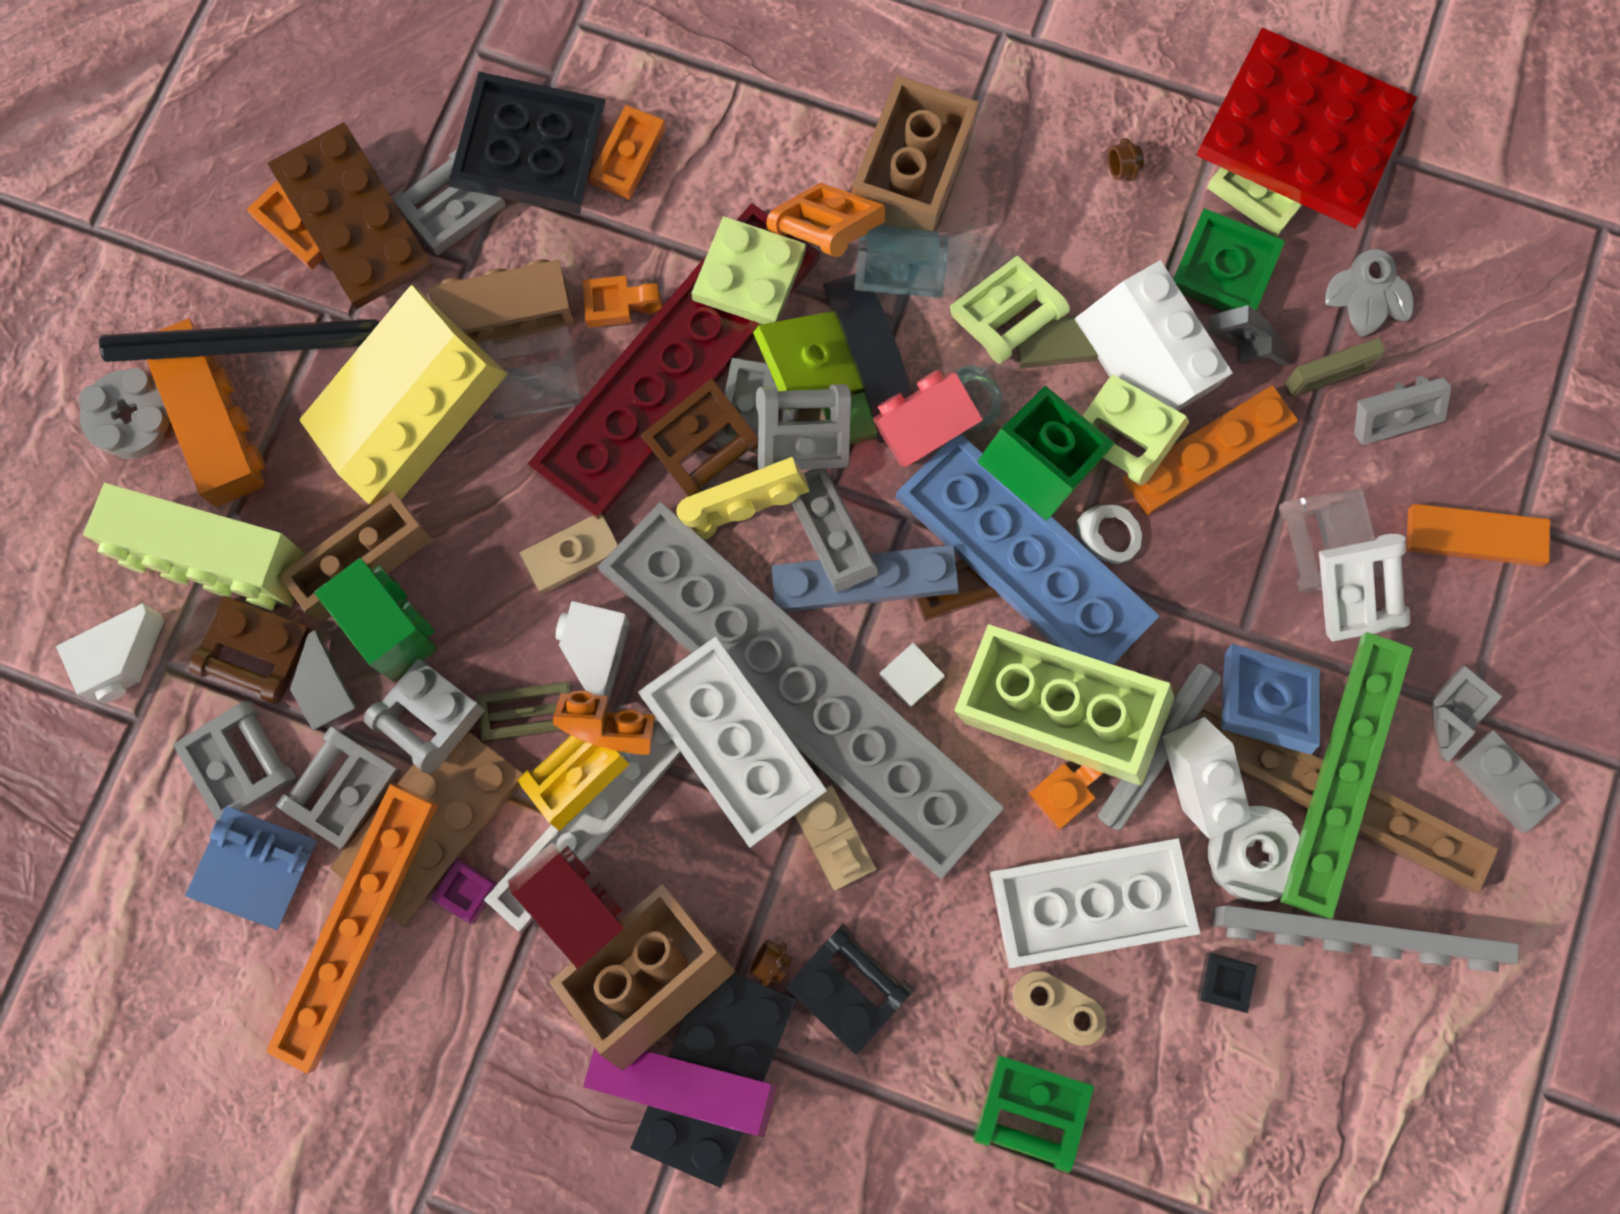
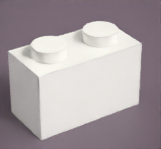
(1207, 777)

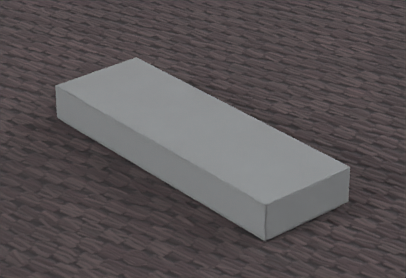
(833, 533)

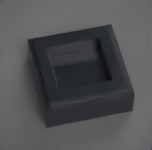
(1226, 982)

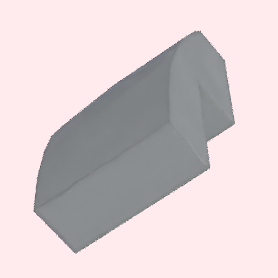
(318, 684)
(1459, 709)

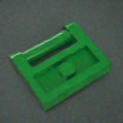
(1040, 1097)

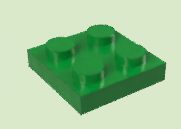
(1227, 262)

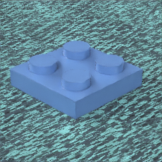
(1271, 699)

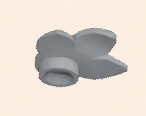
(1370, 298)

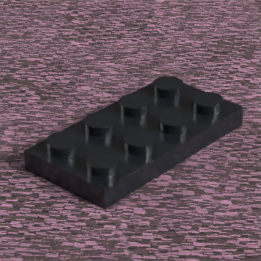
(729, 1032)

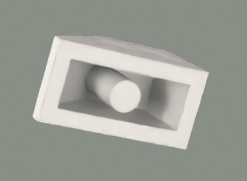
(593, 644)
(111, 654)

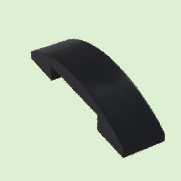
(868, 342)

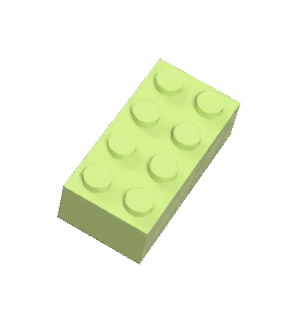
(192, 546)
(1065, 704)

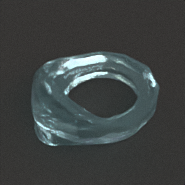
(975, 373)

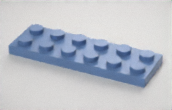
(1025, 557)

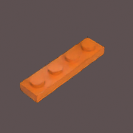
(1214, 449)

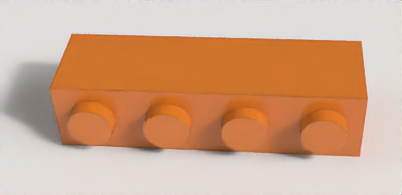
(208, 425)

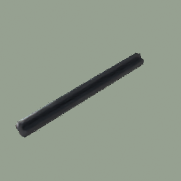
(234, 340)

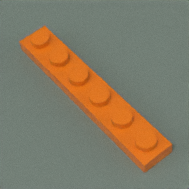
(351, 928)

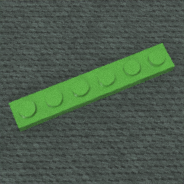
(1346, 776)

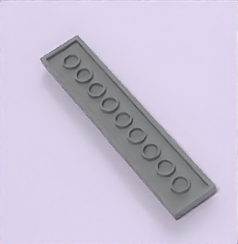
(809, 692)

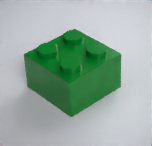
(1045, 452)
(372, 615)

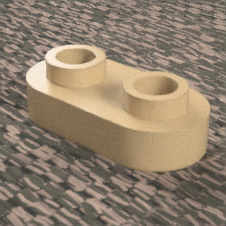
(1059, 1009)

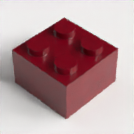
(564, 905)

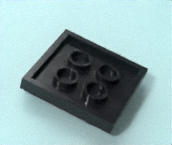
(528, 143)

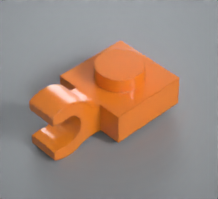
(611, 300)
(1064, 793)

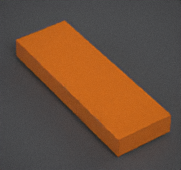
(1478, 535)

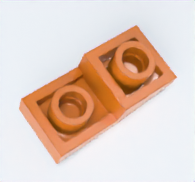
(588, 719)

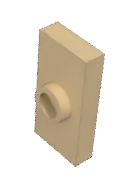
(569, 553)

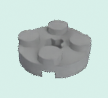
(104, 402)

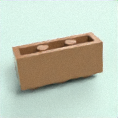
(507, 302)
(380, 535)

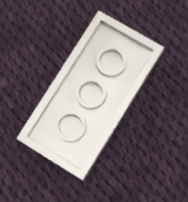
(732, 741)
(1094, 903)

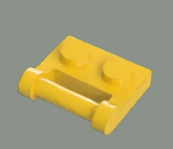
(571, 779)

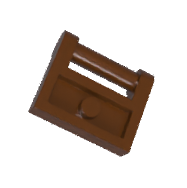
(691, 428)
(256, 635)

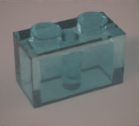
(902, 262)

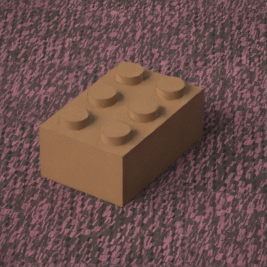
(916, 153)
(643, 979)

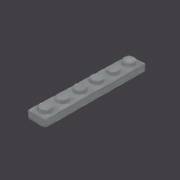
(1383, 941)

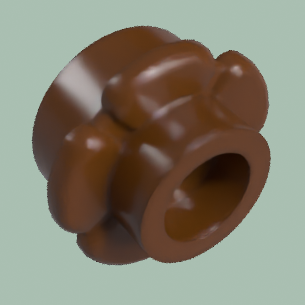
(1125, 160)
(771, 962)

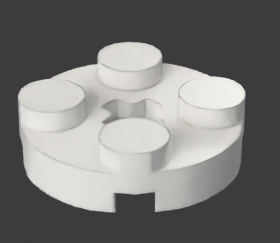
(1233, 868)

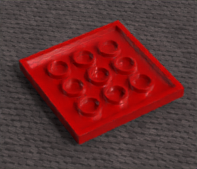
(1307, 127)

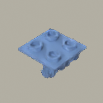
(251, 867)

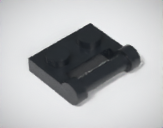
(838, 1001)

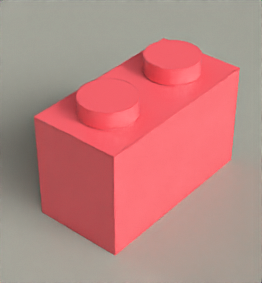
(926, 417)

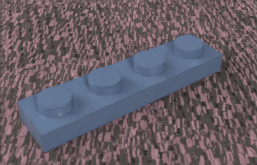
(900, 577)

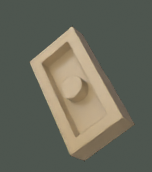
(834, 840)

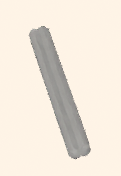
(1183, 711)

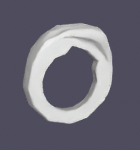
(1088, 535)

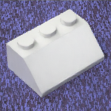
(1154, 339)

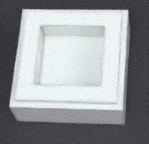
(911, 675)

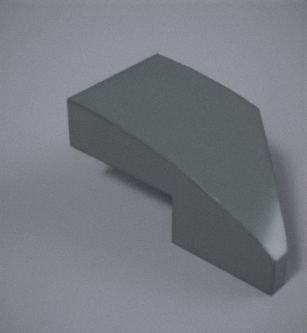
(1251, 334)

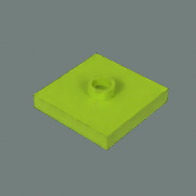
(807, 353)

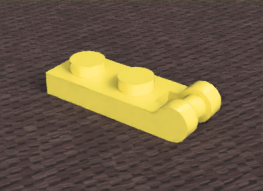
(742, 497)

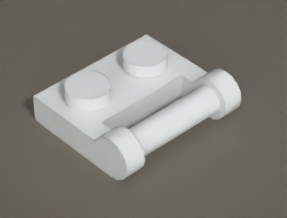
(1350, 588)

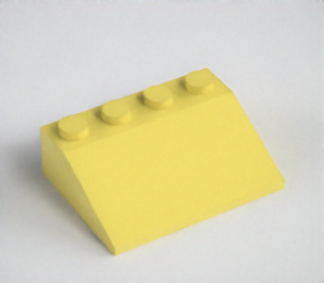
(401, 399)

